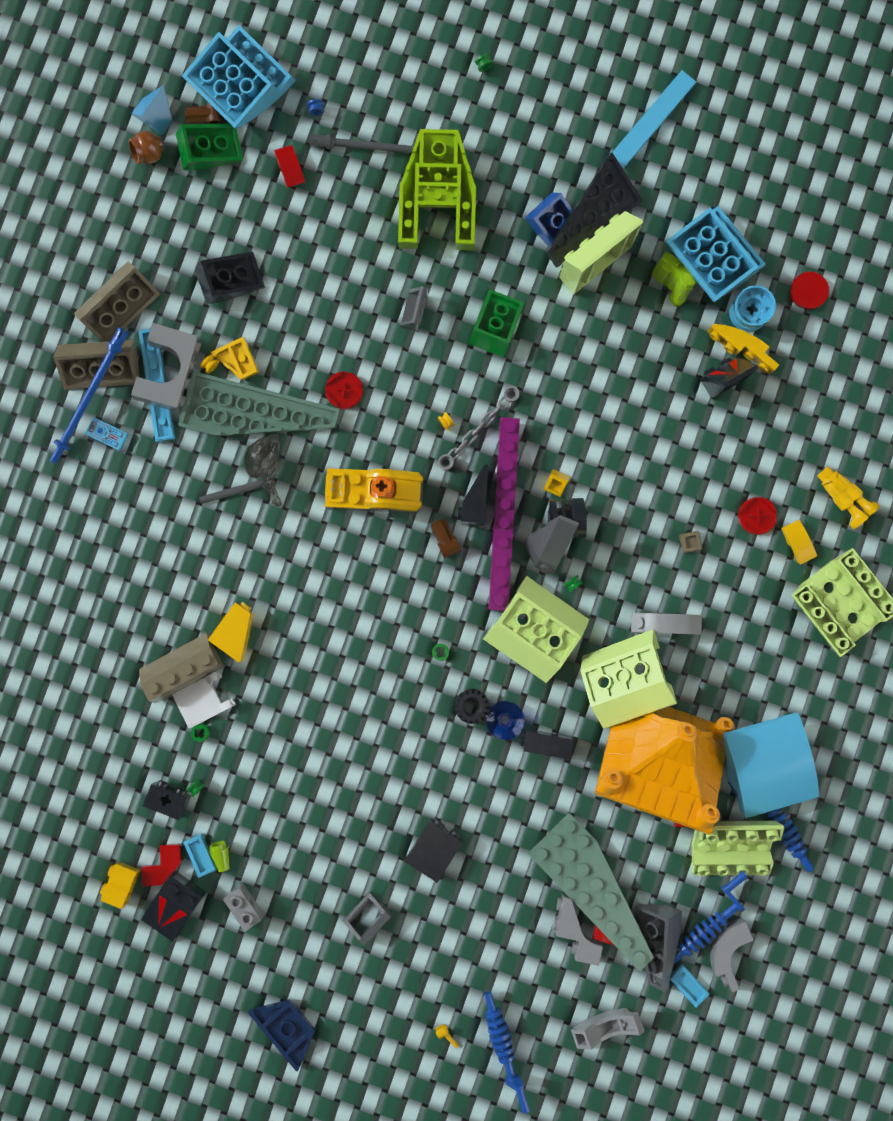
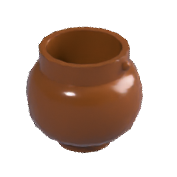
(145, 147)

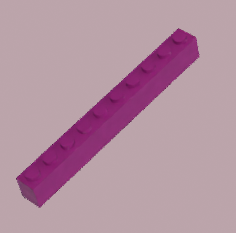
(504, 514)

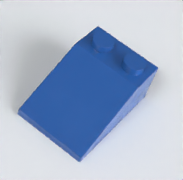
(549, 216)

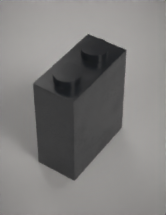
(546, 743)
(434, 849)

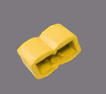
(120, 885)

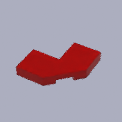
(170, 860)

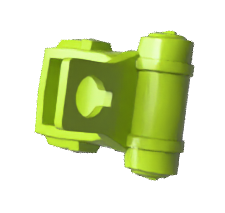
(676, 277)

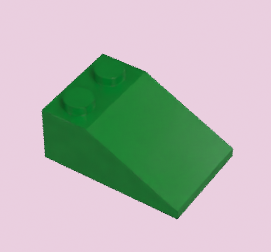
(208, 145)
(496, 323)

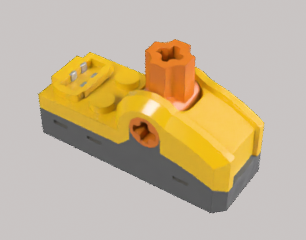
(374, 490)

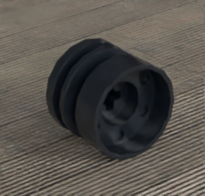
(575, 512)

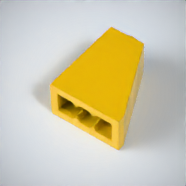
(234, 631)

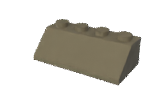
(117, 302)
(80, 362)
(179, 669)

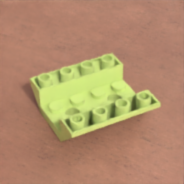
(853, 591)
(530, 642)
(627, 692)
(735, 848)

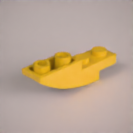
(739, 340)

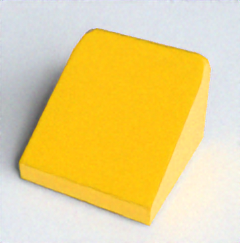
(556, 483)

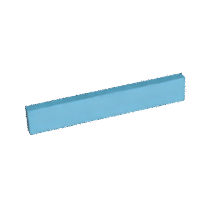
(653, 118)
(155, 372)

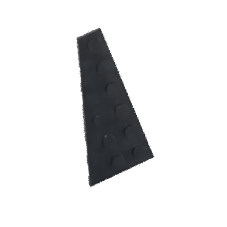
(605, 197)

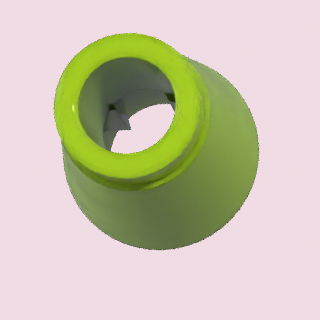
(220, 855)

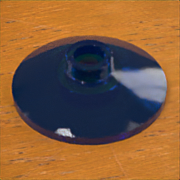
(507, 730)

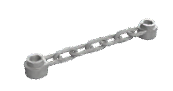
(482, 424)

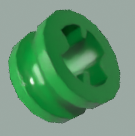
(484, 62)
(573, 583)
(434, 653)
(200, 738)
(195, 787)

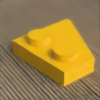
(237, 358)

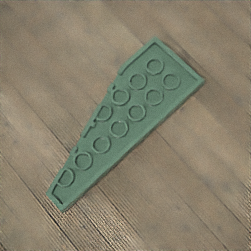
(233, 408)
(581, 871)

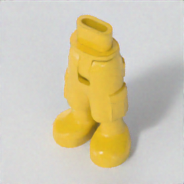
(844, 495)

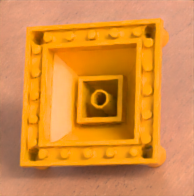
(667, 766)

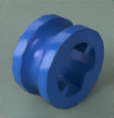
(315, 107)

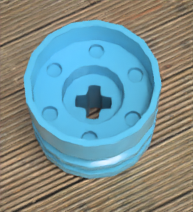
(761, 304)

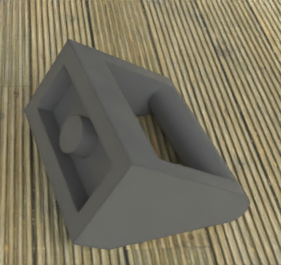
(414, 308)
(374, 927)

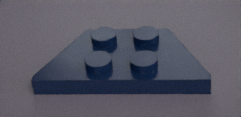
(286, 1029)

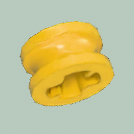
(209, 364)
(446, 421)

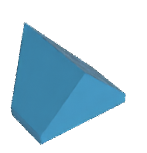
(154, 111)

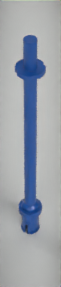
(114, 347)

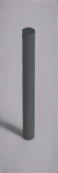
(231, 491)

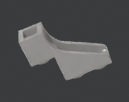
(568, 927)

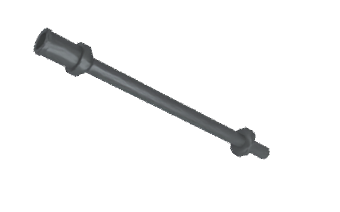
(329, 142)

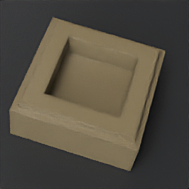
(690, 542)

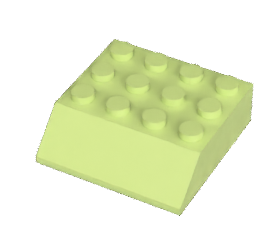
(599, 251)

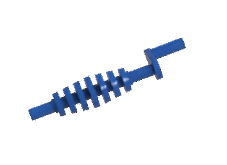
(789, 836)
(715, 923)
(503, 1048)

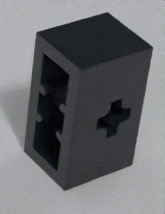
(157, 802)

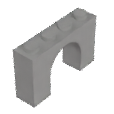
(169, 394)

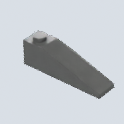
(550, 543)
(661, 931)

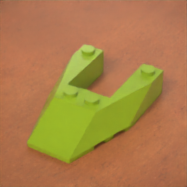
(437, 178)

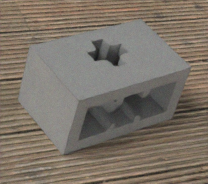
(243, 907)

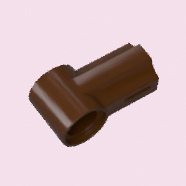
(203, 115)
(446, 541)

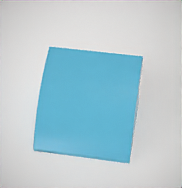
(238, 77)
(715, 253)
(770, 765)

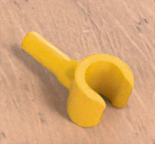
(442, 1031)

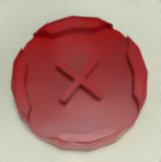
(809, 290)
(344, 390)
(757, 515)

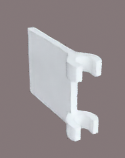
(201, 701)

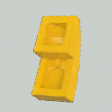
(799, 541)

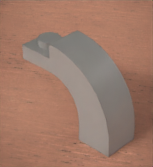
(666, 623)
(723, 947)
(606, 1025)

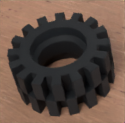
(467, 717)

